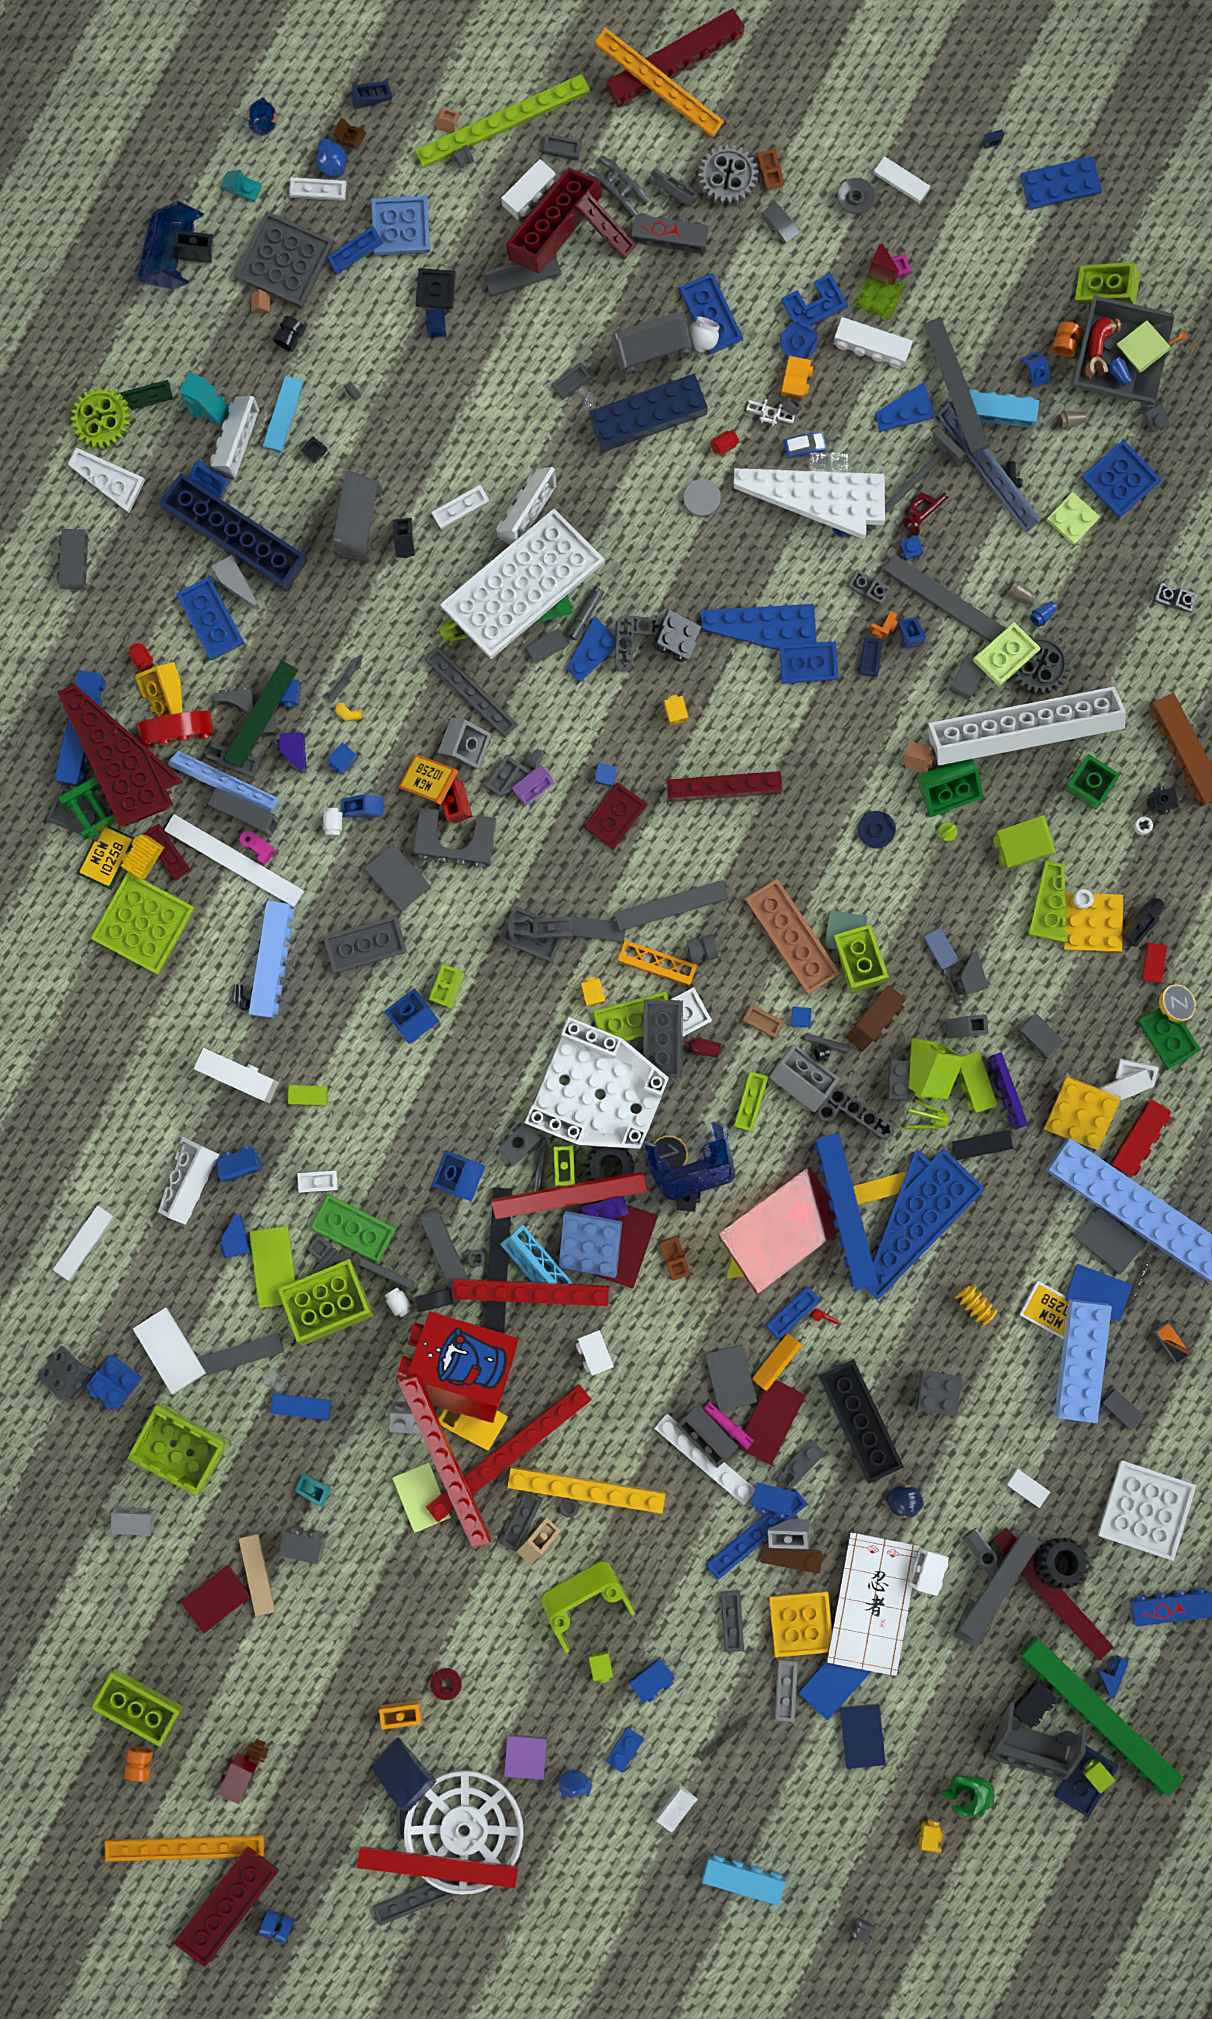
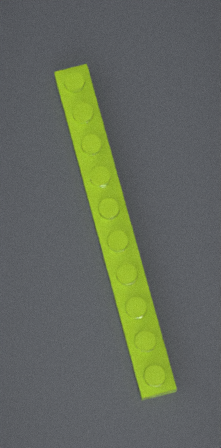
(503, 120)

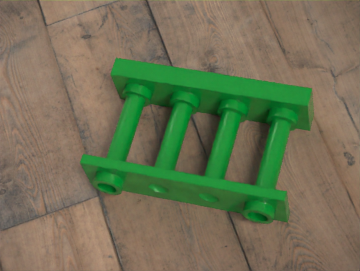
(87, 790)

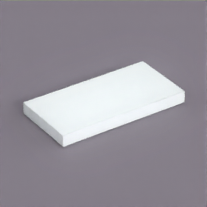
(169, 1351)

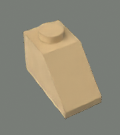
(538, 1541)

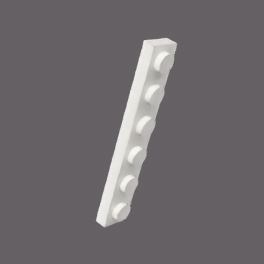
(723, 1474)

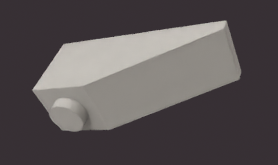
(231, 578)

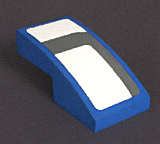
(804, 444)

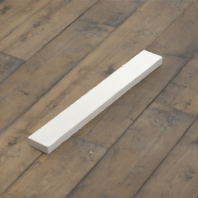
(234, 860)

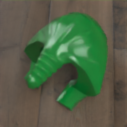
(981, 1795)

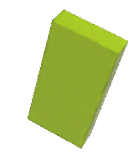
(307, 1095)

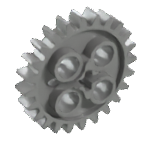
(744, 178)

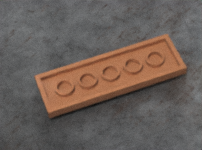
(792, 936)

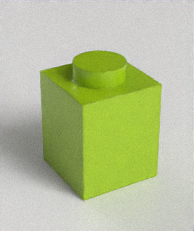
(601, 1666)
(1097, 1774)

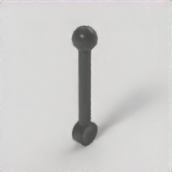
(947, 972)

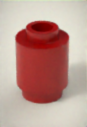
(724, 442)
(141, 657)

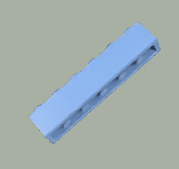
(270, 960)

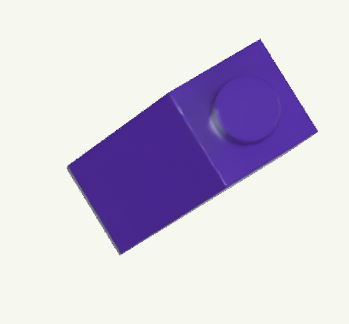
(293, 749)

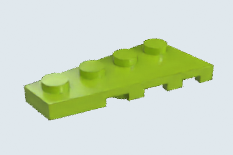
(1050, 907)

